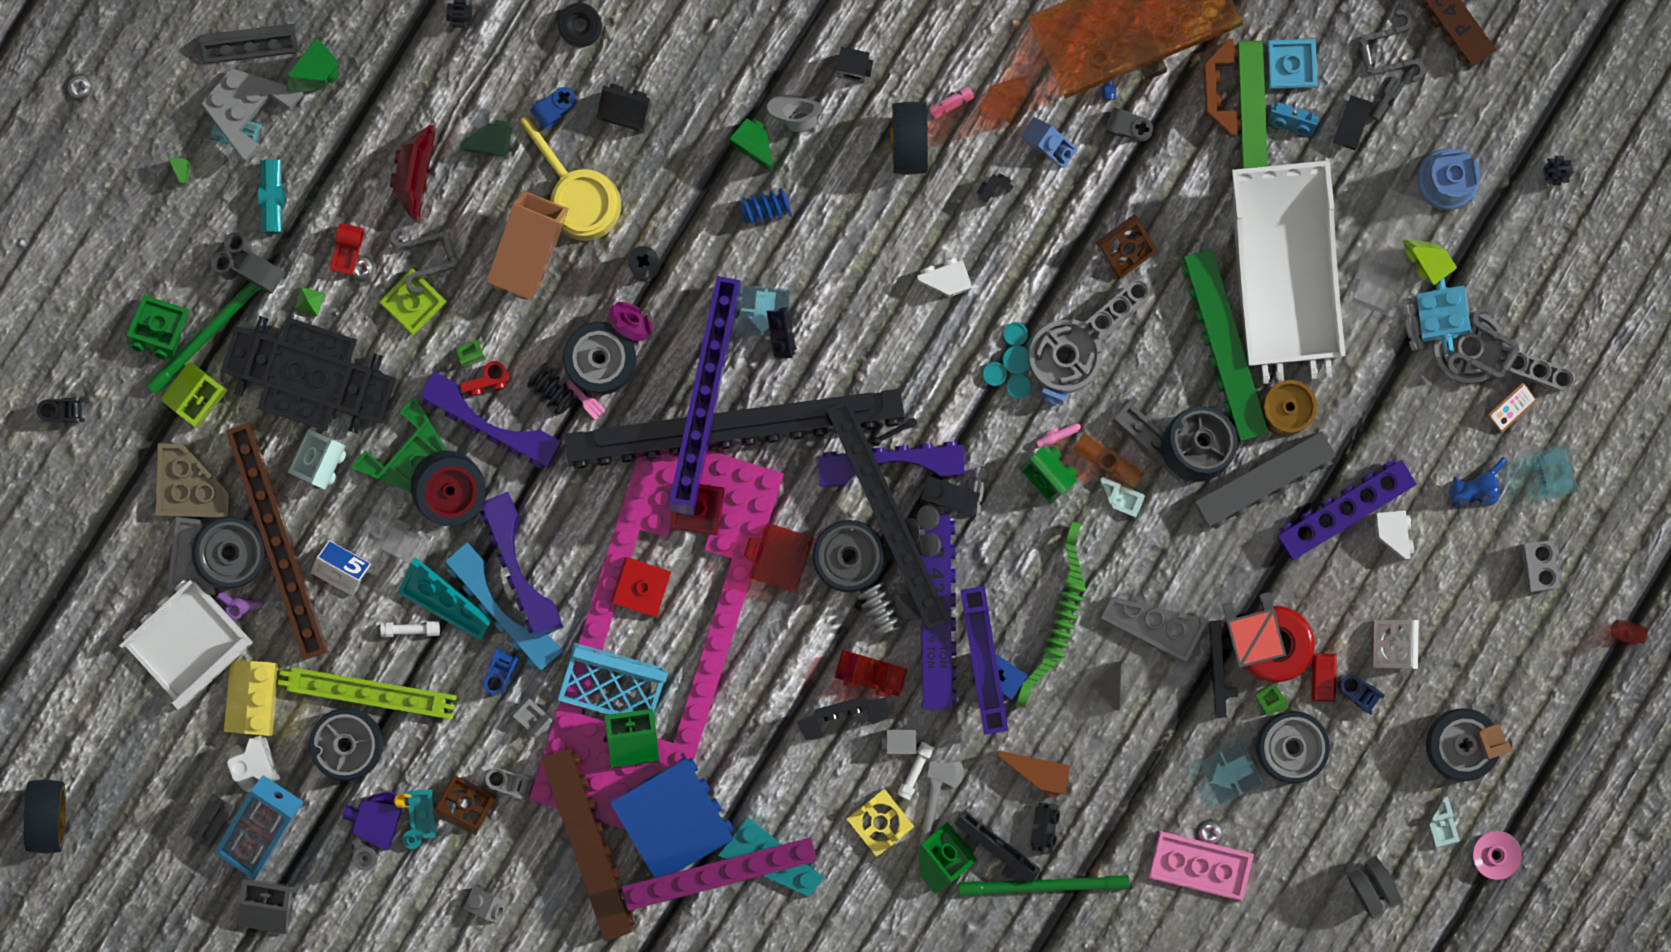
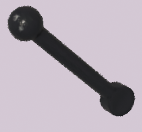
(912, 422)

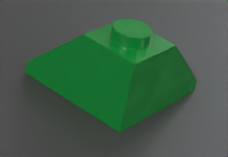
(313, 69)
(753, 142)
(943, 858)

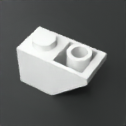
(947, 280)
(1392, 531)

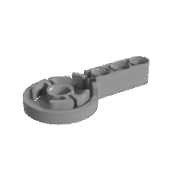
(1083, 341)
(1492, 355)

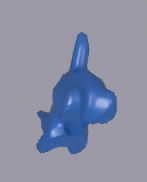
(1482, 488)

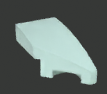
(1123, 498)
(1443, 826)

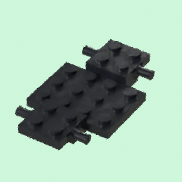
(308, 374)

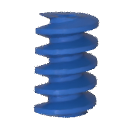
(764, 207)

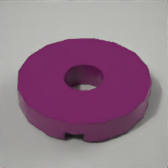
(629, 321)

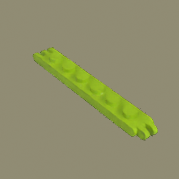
(367, 692)

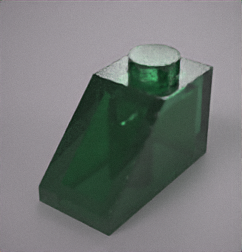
(490, 140)

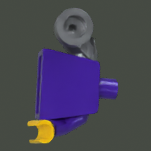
(375, 824)

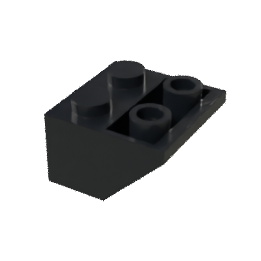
(624, 108)

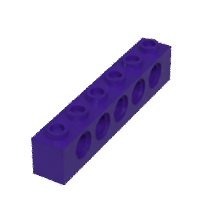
(1401, 482)

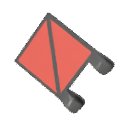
(1256, 635)

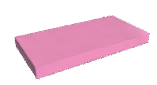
(1200, 865)

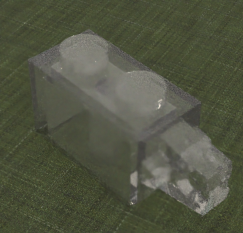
(400, 541)

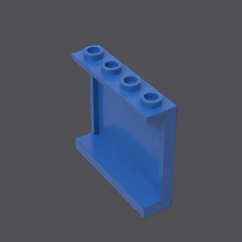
(672, 818)

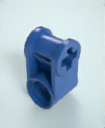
(550, 110)
(500, 670)

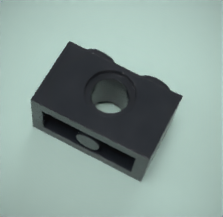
(854, 65)

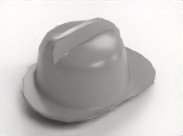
(797, 112)

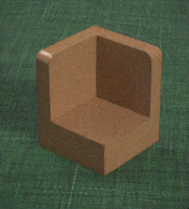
(1493, 741)

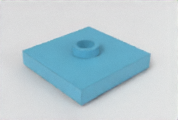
(1292, 63)

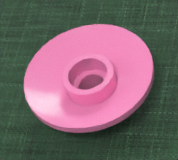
(1509, 857)

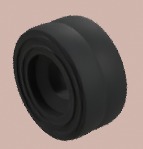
(576, 11)

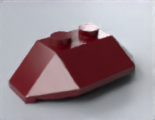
(413, 170)

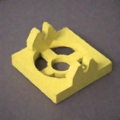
(879, 846)

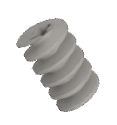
(879, 609)

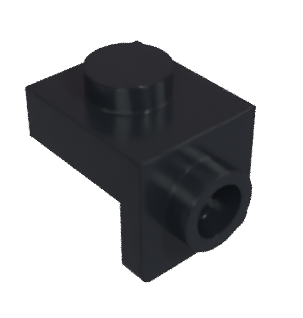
(987, 189)

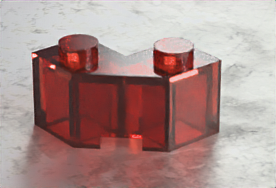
(870, 673)

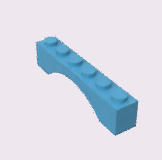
(470, 568)

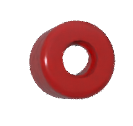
(1300, 653)

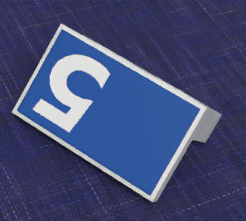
(340, 568)

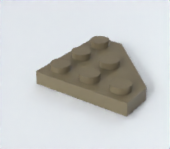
(187, 486)

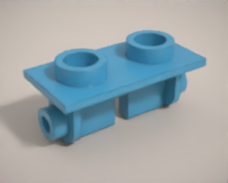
(1302, 123)

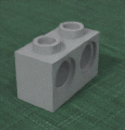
(1534, 567)

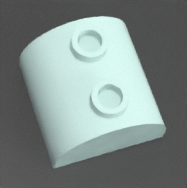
(317, 459)

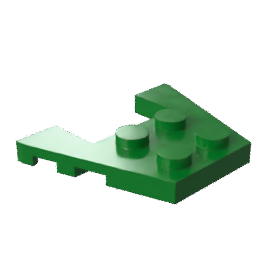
(402, 465)

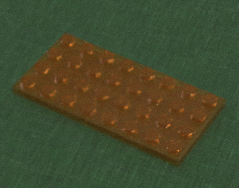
(1109, 38)

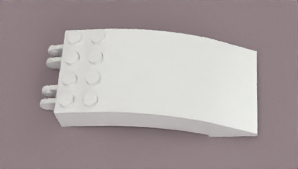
(1287, 266)

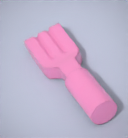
(589, 404)

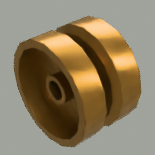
(1301, 400)

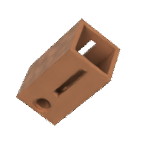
(527, 245)

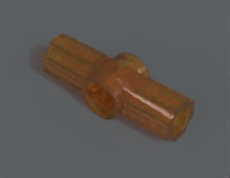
(1122, 469)

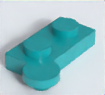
(421, 818)

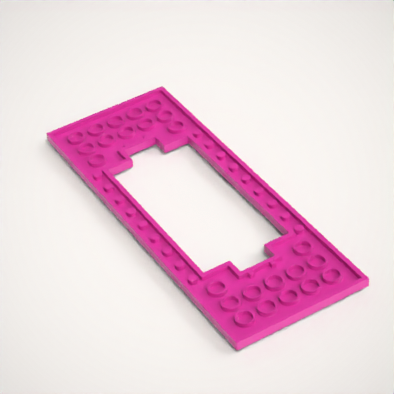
(745, 512)

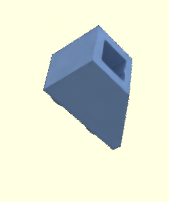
(1049, 142)

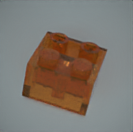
(1000, 100)

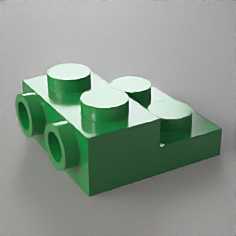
(157, 327)

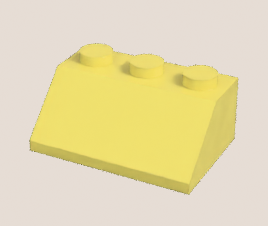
(251, 697)

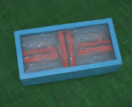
(258, 827)

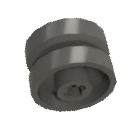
(1373, 887)

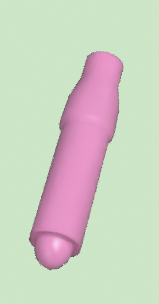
(1055, 435)

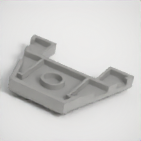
(236, 103)

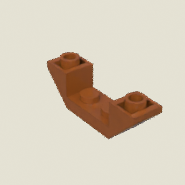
(1224, 120)

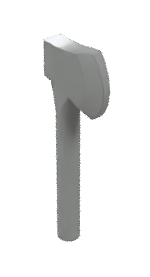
(949, 773)

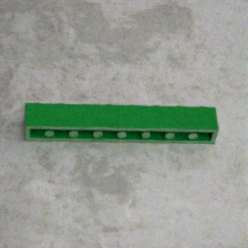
(1224, 345)

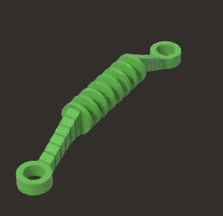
(1054, 654)

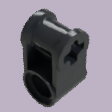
(63, 410)

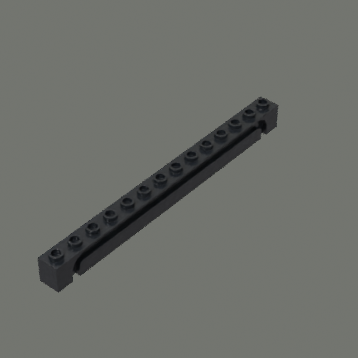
(730, 428)

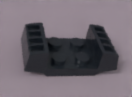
(876, 707)

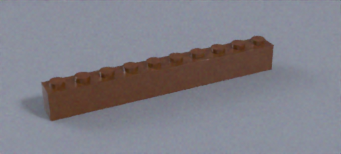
(277, 541)

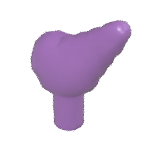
(237, 606)

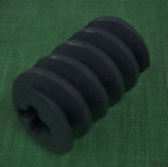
(643, 253)
(551, 390)

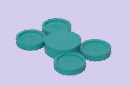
(1014, 361)

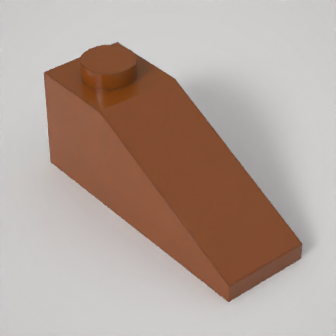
(1042, 773)

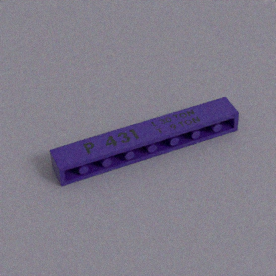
(937, 642)

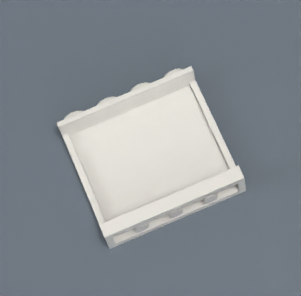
(186, 642)

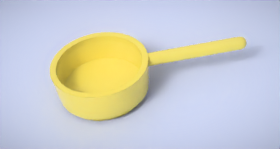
(588, 194)

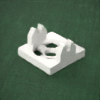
(1379, 657)

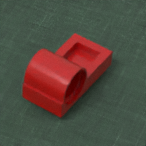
(347, 248)
(476, 386)

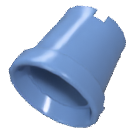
(1448, 179)

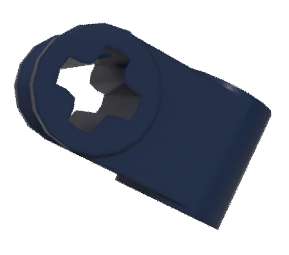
(1363, 695)

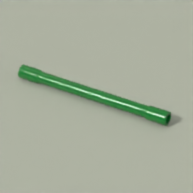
(201, 338)
(978, 888)

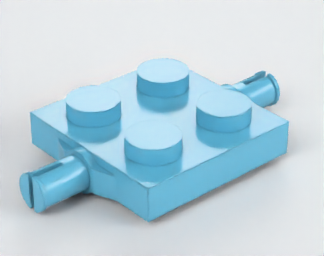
(1444, 314)

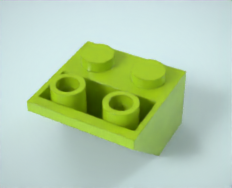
(193, 395)

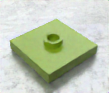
(409, 309)

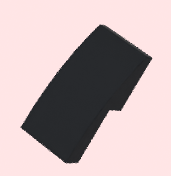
(1353, 122)

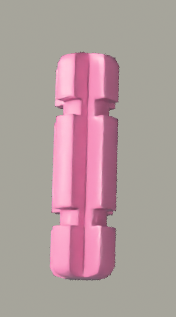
(951, 103)

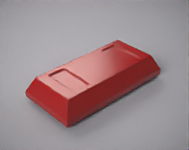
(1324, 677)

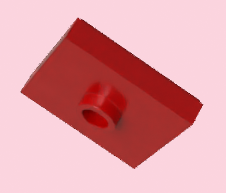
(640, 586)

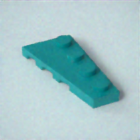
(438, 597)
(753, 838)

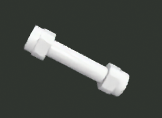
(430, 628)
(924, 751)

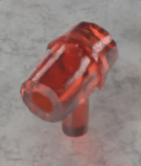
(1628, 632)

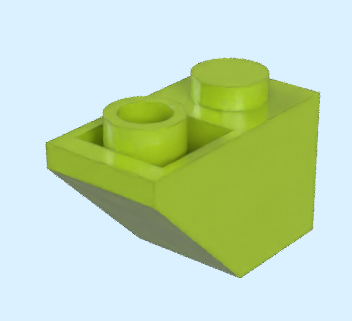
(1431, 260)

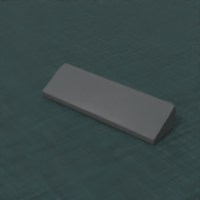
(248, 43)

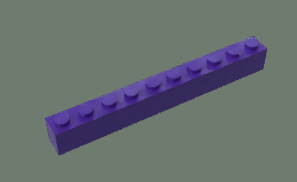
(705, 395)

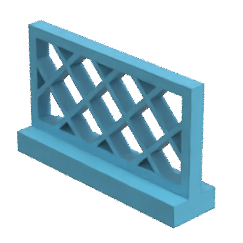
(615, 663)

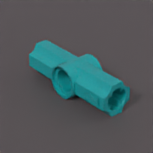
(271, 196)

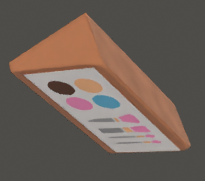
(1511, 407)

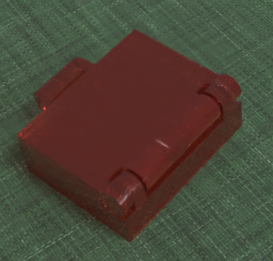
(779, 557)

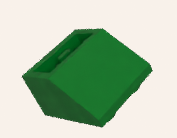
(631, 738)

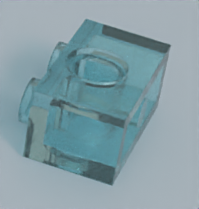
(1557, 458)

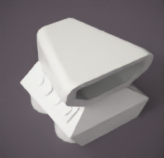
(252, 763)

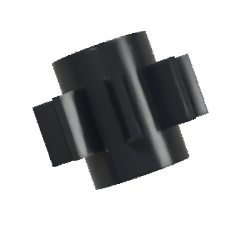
(459, 13)
(1558, 170)

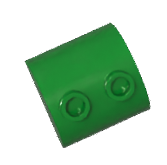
(1049, 473)

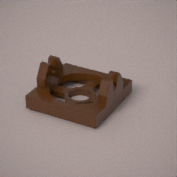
(1147, 250)
(459, 784)

